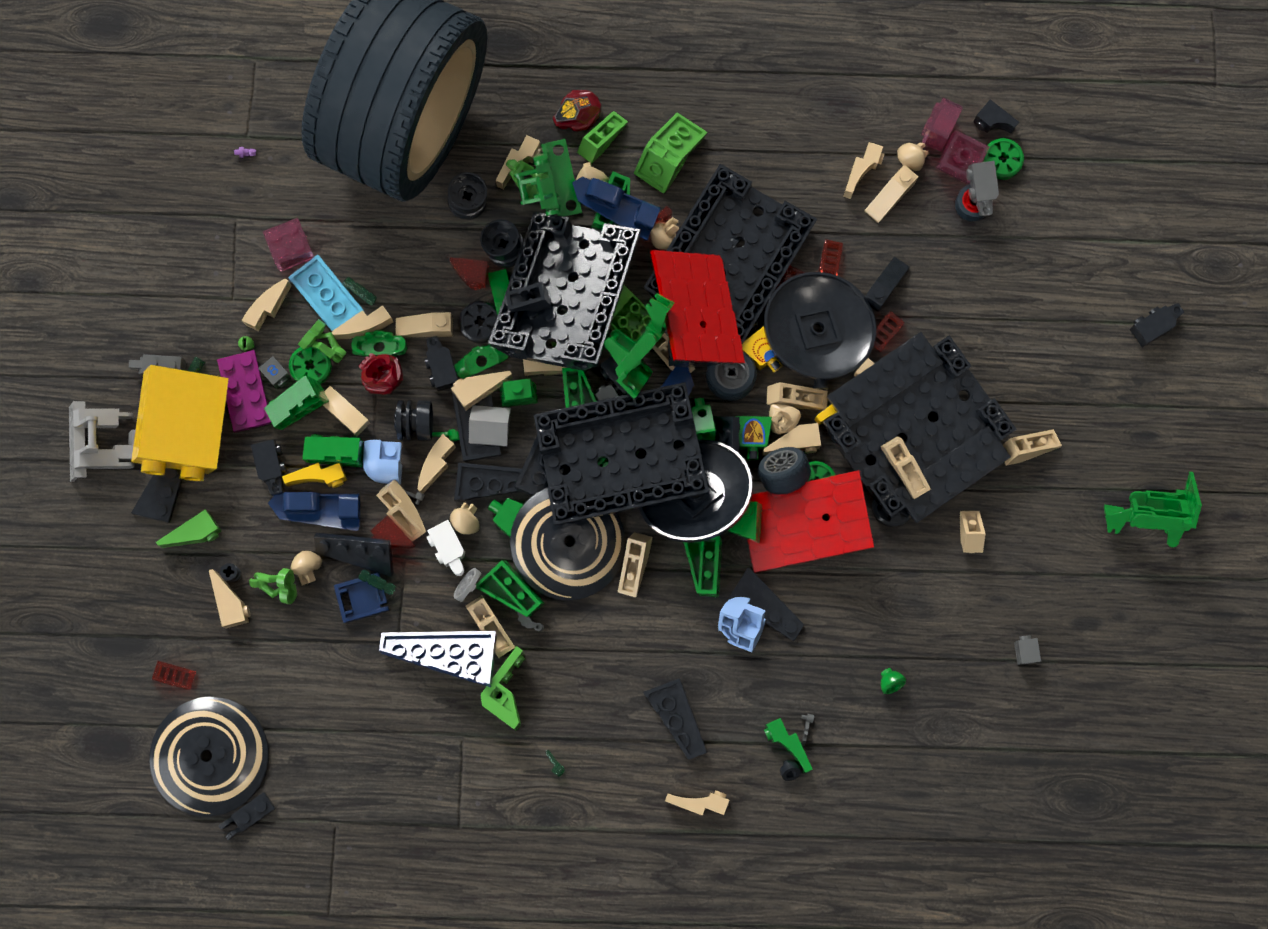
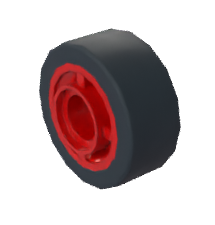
(965, 208)

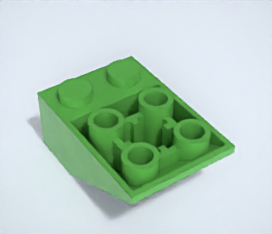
(630, 315)

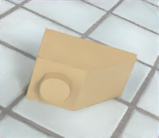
(972, 532)

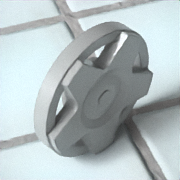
(467, 584)

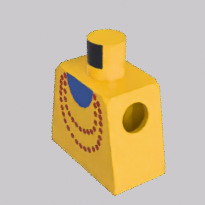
(760, 352)

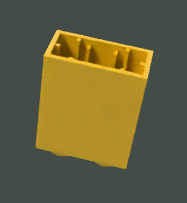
(179, 422)

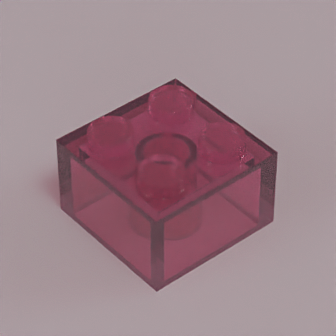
(940, 123)
(959, 154)
(288, 244)

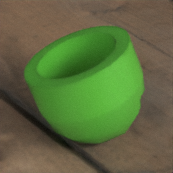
(249, 344)

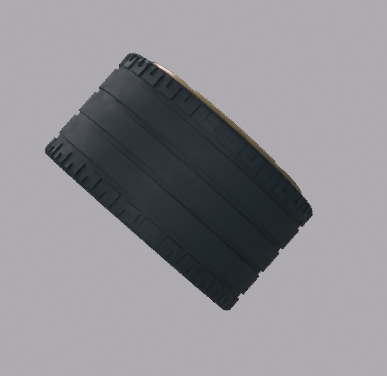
(393, 92)

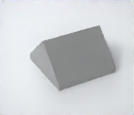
(489, 425)

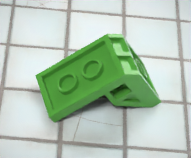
(668, 152)
(505, 707)

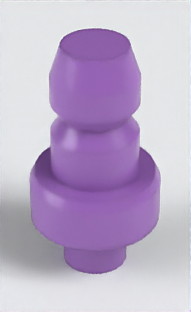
(244, 152)

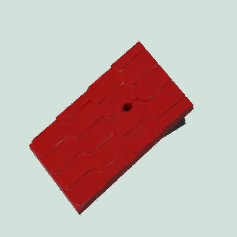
(702, 319)
(794, 523)

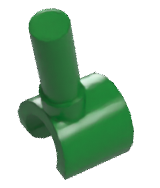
(453, 435)

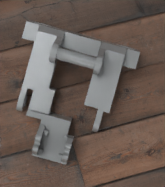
(89, 456)

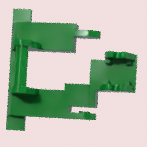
(556, 189)
(629, 353)
(1159, 510)

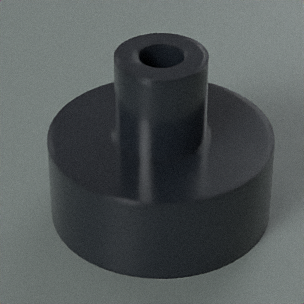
(790, 770)

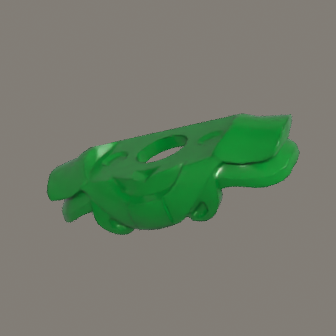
(365, 344)
(467, 366)

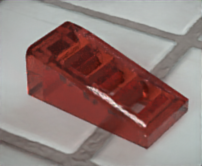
(824, 259)
(894, 318)
(159, 665)

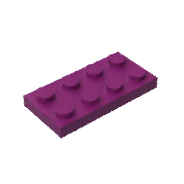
(244, 391)

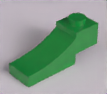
(777, 733)

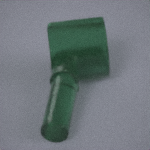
(558, 769)

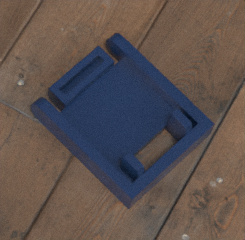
(363, 597)

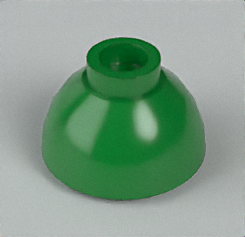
(892, 681)

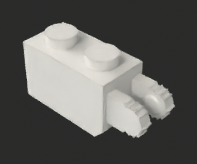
(448, 547)

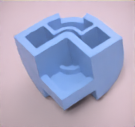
(382, 461)
(741, 623)

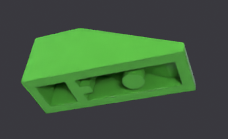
(601, 137)
(196, 530)

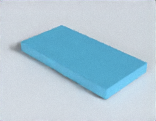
(325, 293)

